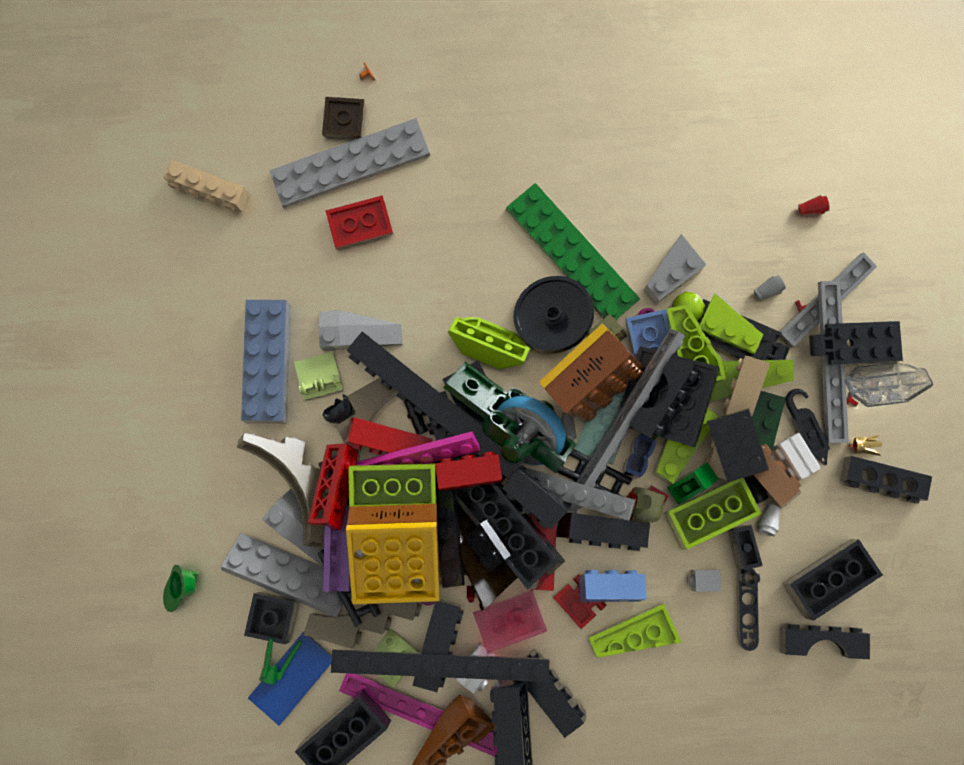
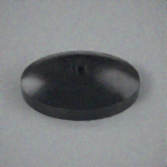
(553, 314)

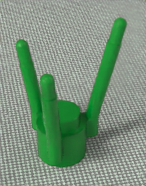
(269, 672)

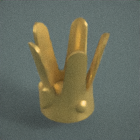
(861, 445)

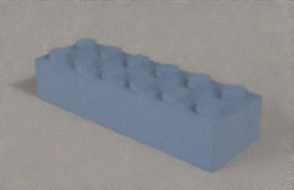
(265, 361)

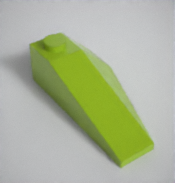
(695, 343)

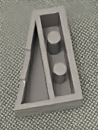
(674, 271)

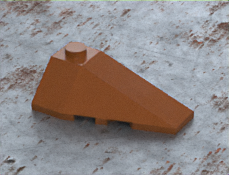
(456, 728)

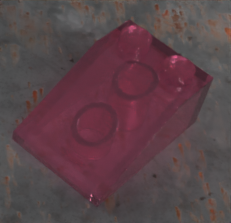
(510, 621)

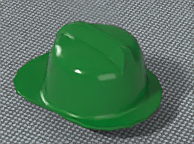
(178, 587)

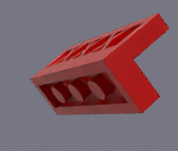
(338, 485)

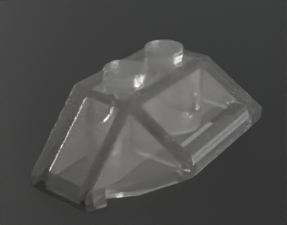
(887, 383)

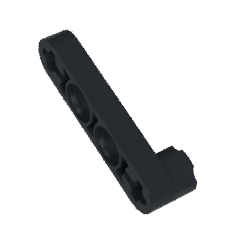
(751, 608)

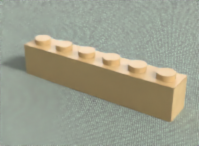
(745, 395)

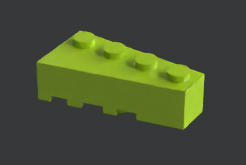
(675, 455)

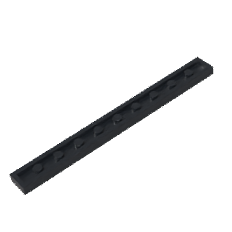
(440, 665)

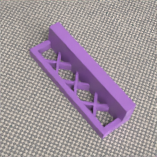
(336, 560)

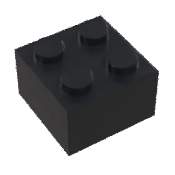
(271, 618)

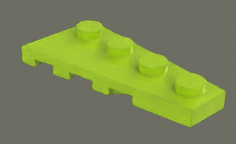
(778, 372)
(637, 633)

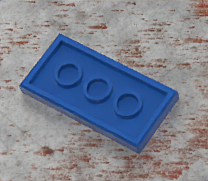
(299, 677)

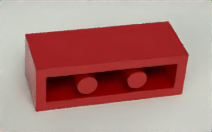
(468, 471)

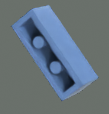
(612, 586)

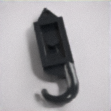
(808, 427)

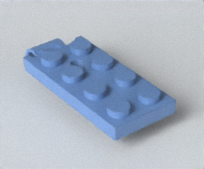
(647, 330)

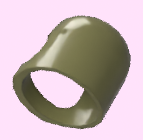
(648, 506)

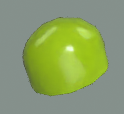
(693, 302)

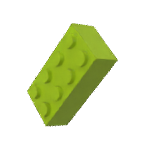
(392, 484)
(712, 513)

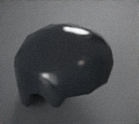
(339, 411)

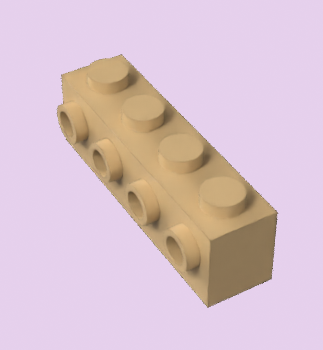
(206, 185)

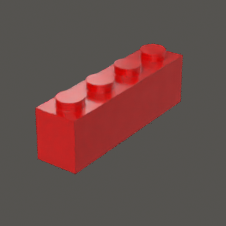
(380, 437)

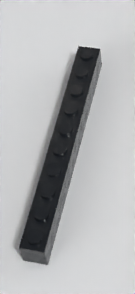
(423, 396)

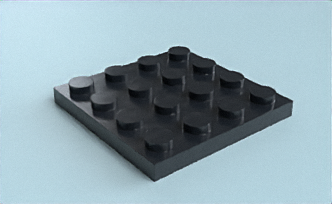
(689, 413)

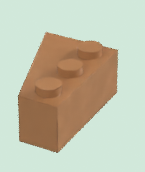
(777, 481)

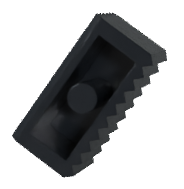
(745, 547)

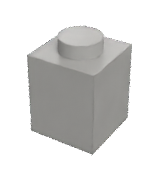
(705, 580)

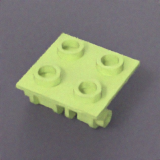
(318, 376)
(394, 643)

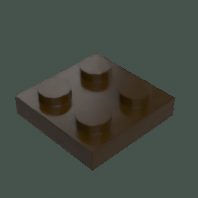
(343, 117)

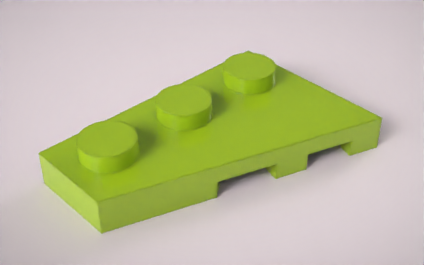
(729, 326)

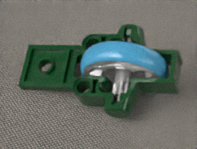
(505, 424)

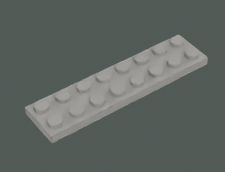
(349, 163)

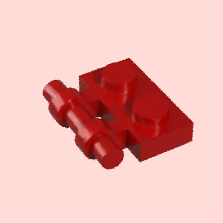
(570, 602)

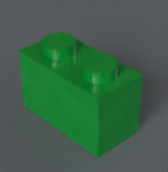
(692, 483)

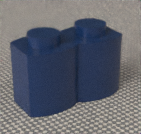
(640, 451)

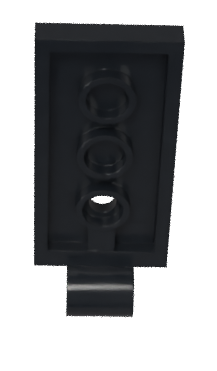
(868, 343)
(767, 349)

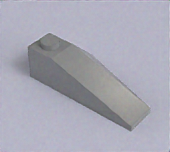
(341, 328)
(287, 520)

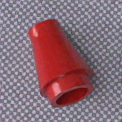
(815, 206)

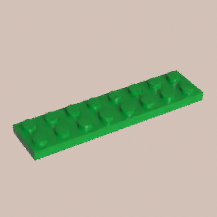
(572, 252)

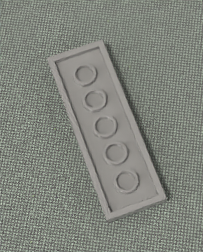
(281, 574)

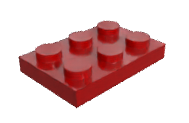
(359, 222)

